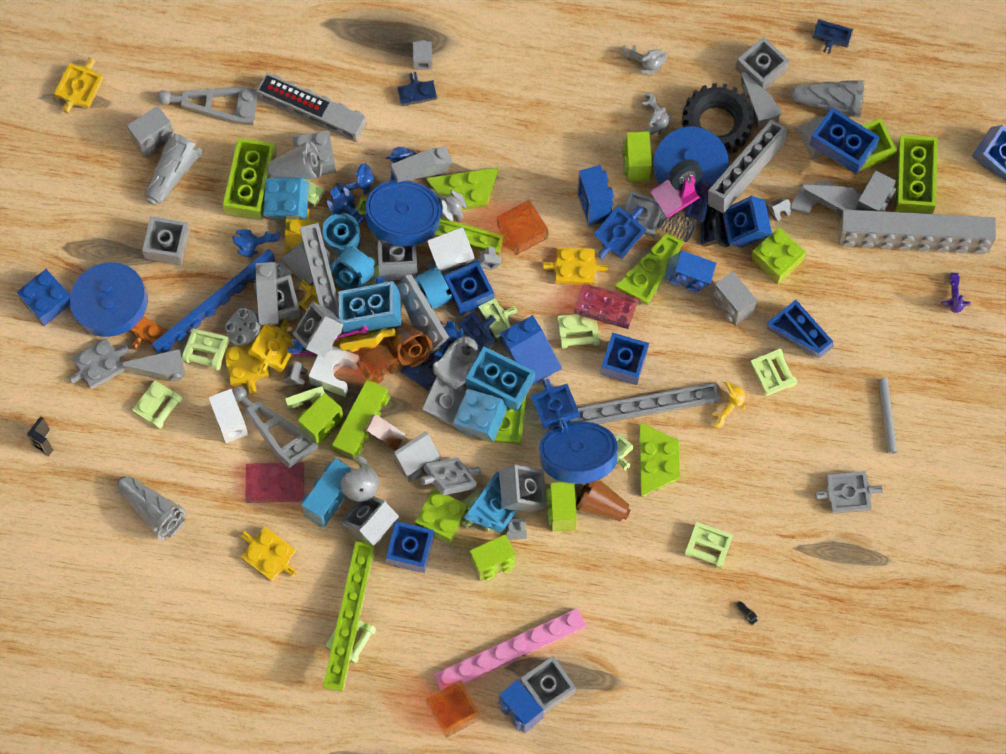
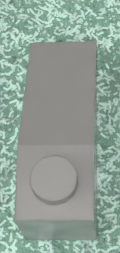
(761, 102)
(424, 164)
(834, 197)
(267, 293)
(160, 366)

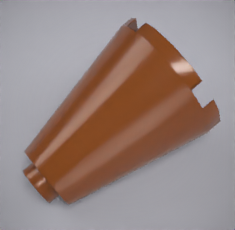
(410, 344)
(602, 501)

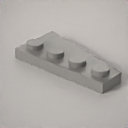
(421, 313)

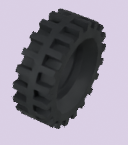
(725, 99)

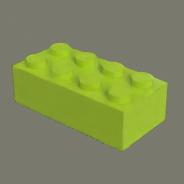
(916, 174)
(248, 178)

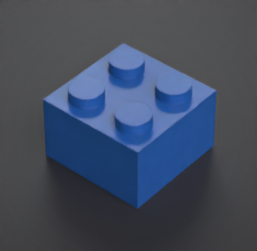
(747, 222)
(689, 271)
(469, 288)
(44, 297)
(624, 358)
(410, 547)
(520, 706)

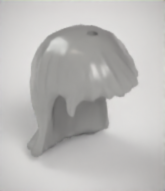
(457, 361)
(360, 483)

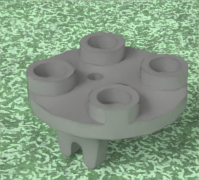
(237, 322)

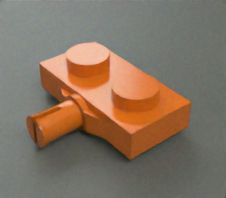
(147, 332)

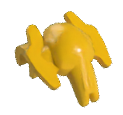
(736, 398)

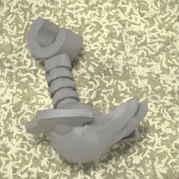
(650, 62)
(659, 119)
(451, 205)

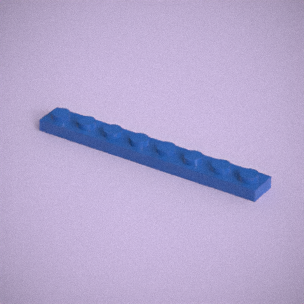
(209, 306)

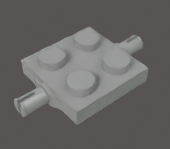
(99, 364)
(450, 476)
(849, 492)

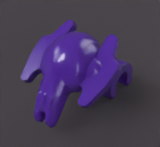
(956, 303)

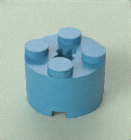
(341, 233)
(352, 269)
(434, 287)

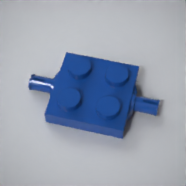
(620, 232)
(555, 406)

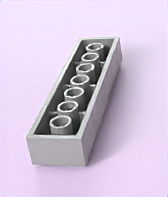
(917, 231)

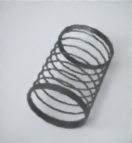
(662, 219)

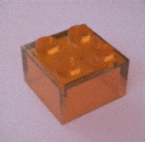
(522, 227)
(453, 709)

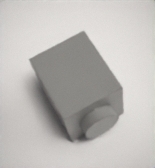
(422, 55)

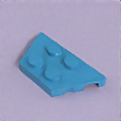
(488, 508)

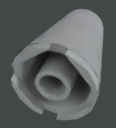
(297, 163)

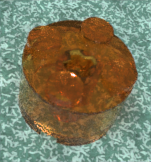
(379, 362)

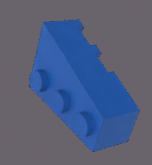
(801, 330)

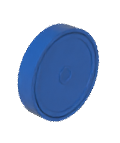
(691, 144)
(403, 213)
(108, 299)
(580, 454)

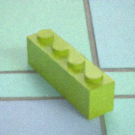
(352, 434)

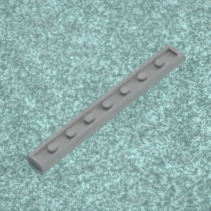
(649, 404)

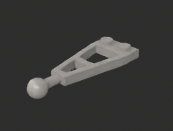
(245, 106)
(290, 453)

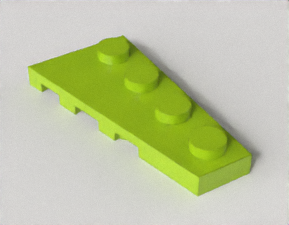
(648, 274)

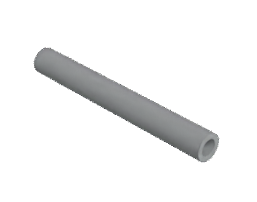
(887, 416)

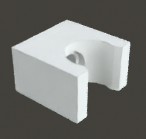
(451, 250)
(324, 368)
(228, 416)

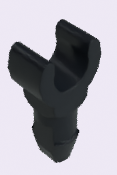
(748, 613)

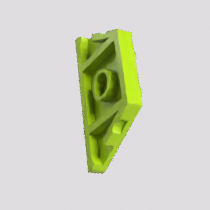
(472, 185)
(657, 459)

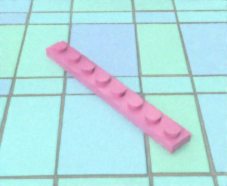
(511, 649)

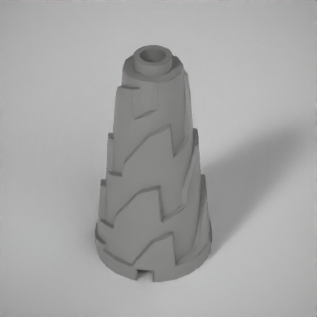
(842, 96)
(173, 164)
(156, 511)

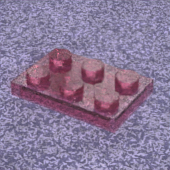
(606, 306)
(275, 482)

